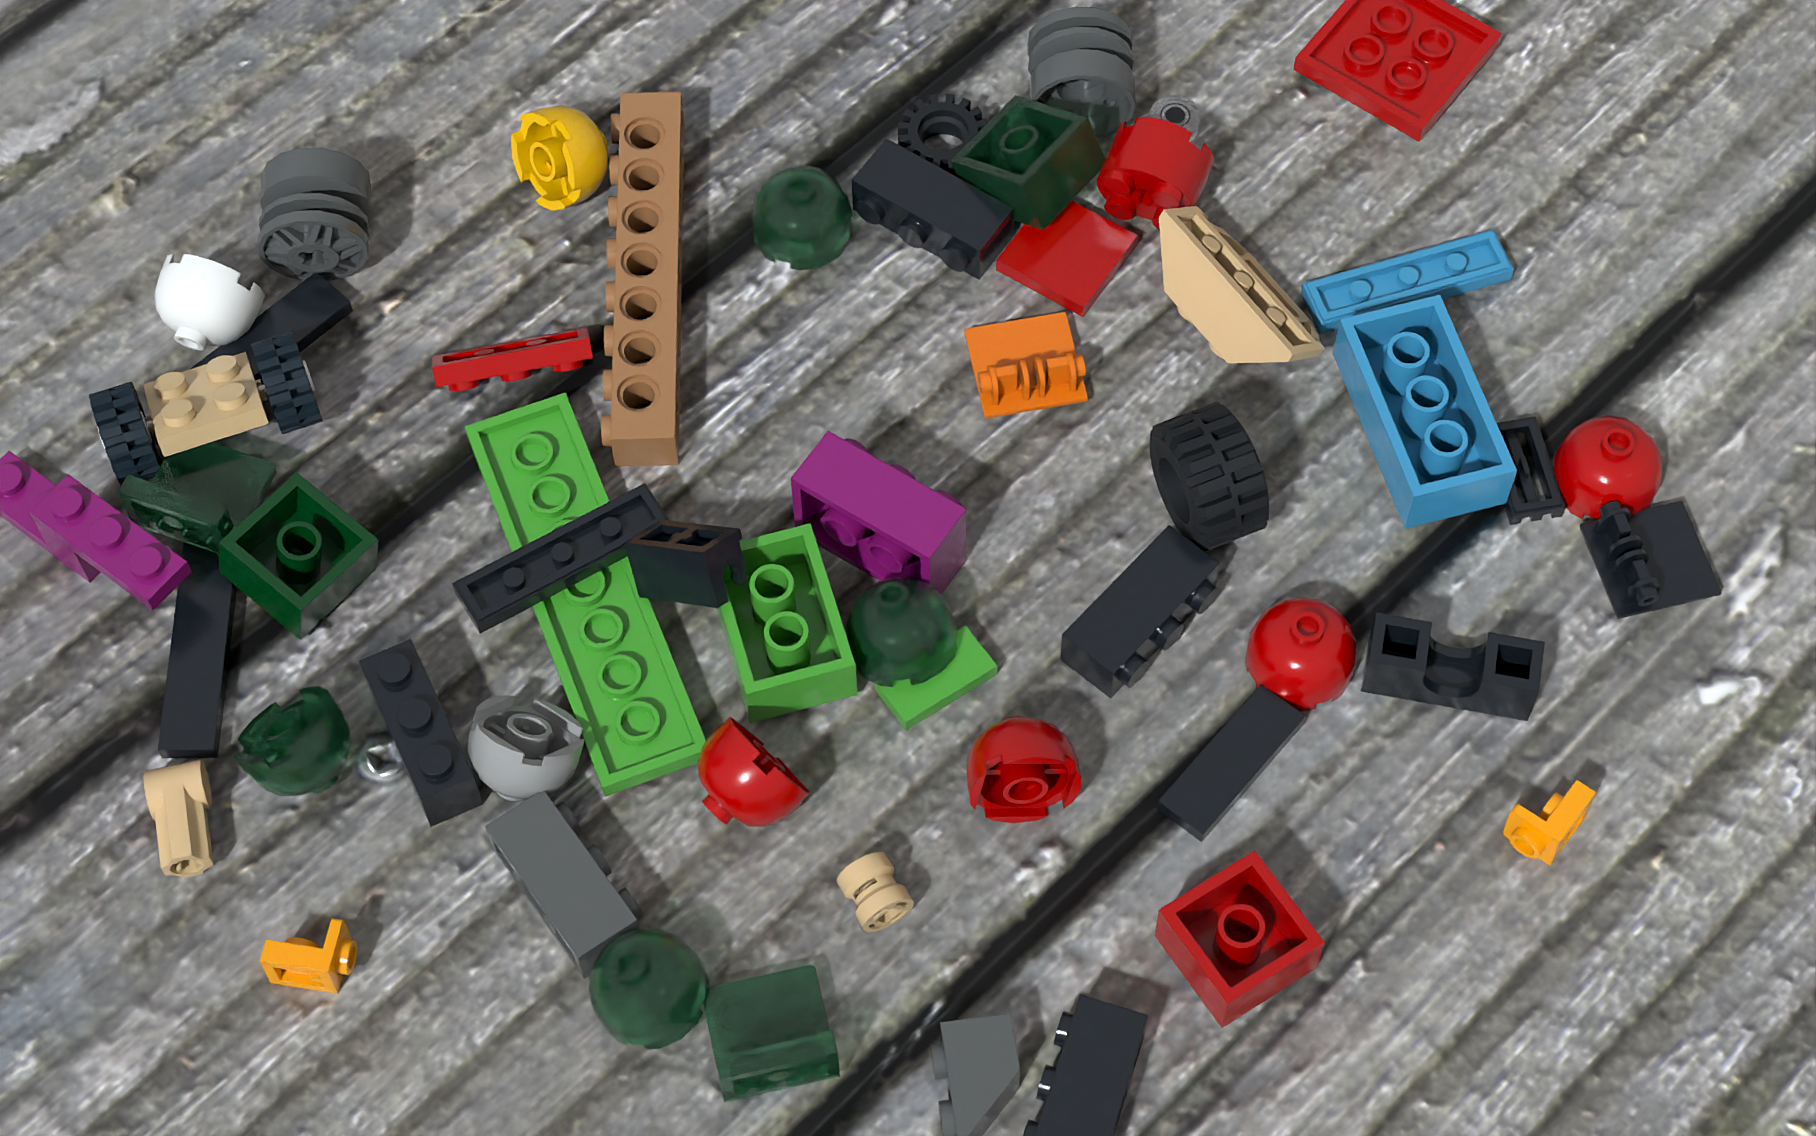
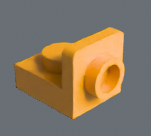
(1549, 833)
(308, 966)

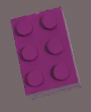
(878, 514)

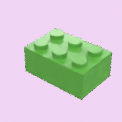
(786, 627)

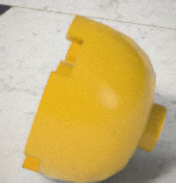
(560, 155)

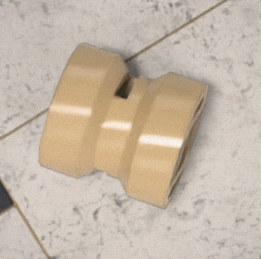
(875, 891)

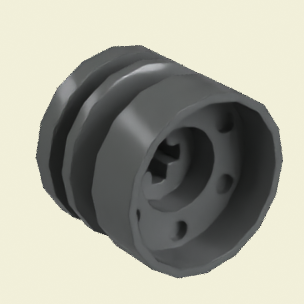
(1083, 66)
(314, 214)

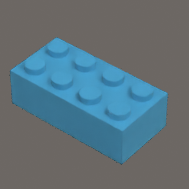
(1423, 411)

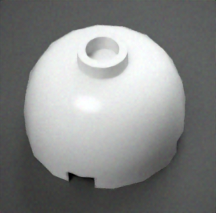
(205, 302)

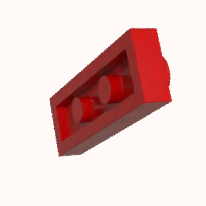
(512, 359)

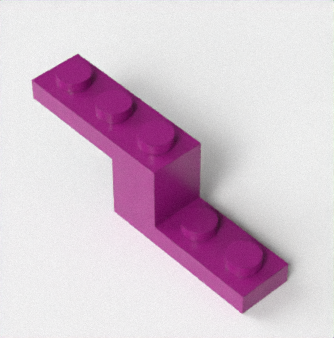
(88, 532)

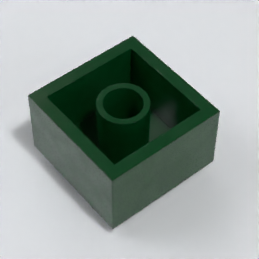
(298, 555)

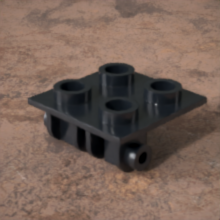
(1649, 558)

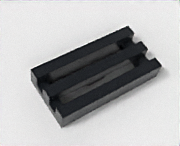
(1532, 507)

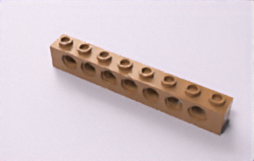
(650, 158)

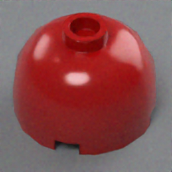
(1607, 463)
(1302, 652)
(1021, 770)
(746, 778)

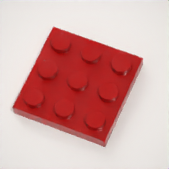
(1398, 58)

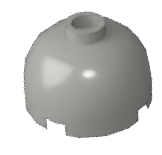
(523, 747)

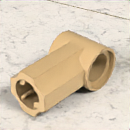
(179, 806)

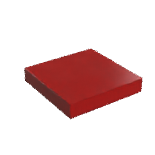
(1068, 258)

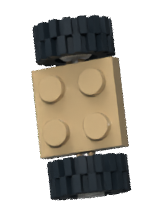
(204, 406)

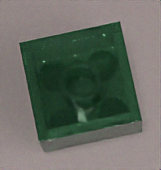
(1032, 159)

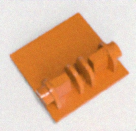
(1026, 365)

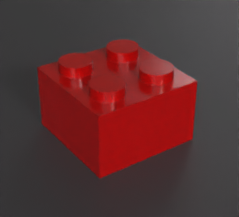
(1238, 938)

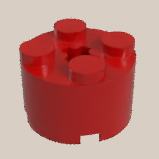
(1152, 170)

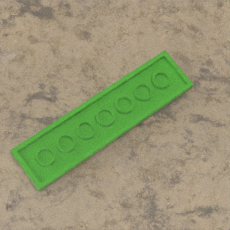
(599, 629)

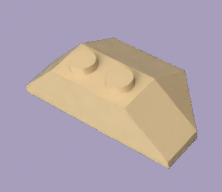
(1230, 293)

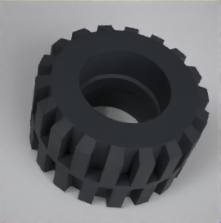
(1209, 476)

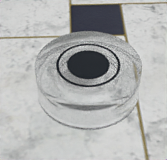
(1178, 111)

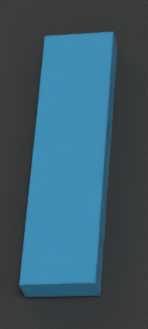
(1433, 271)

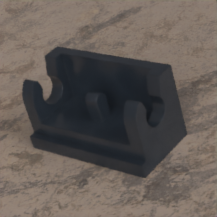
(686, 562)

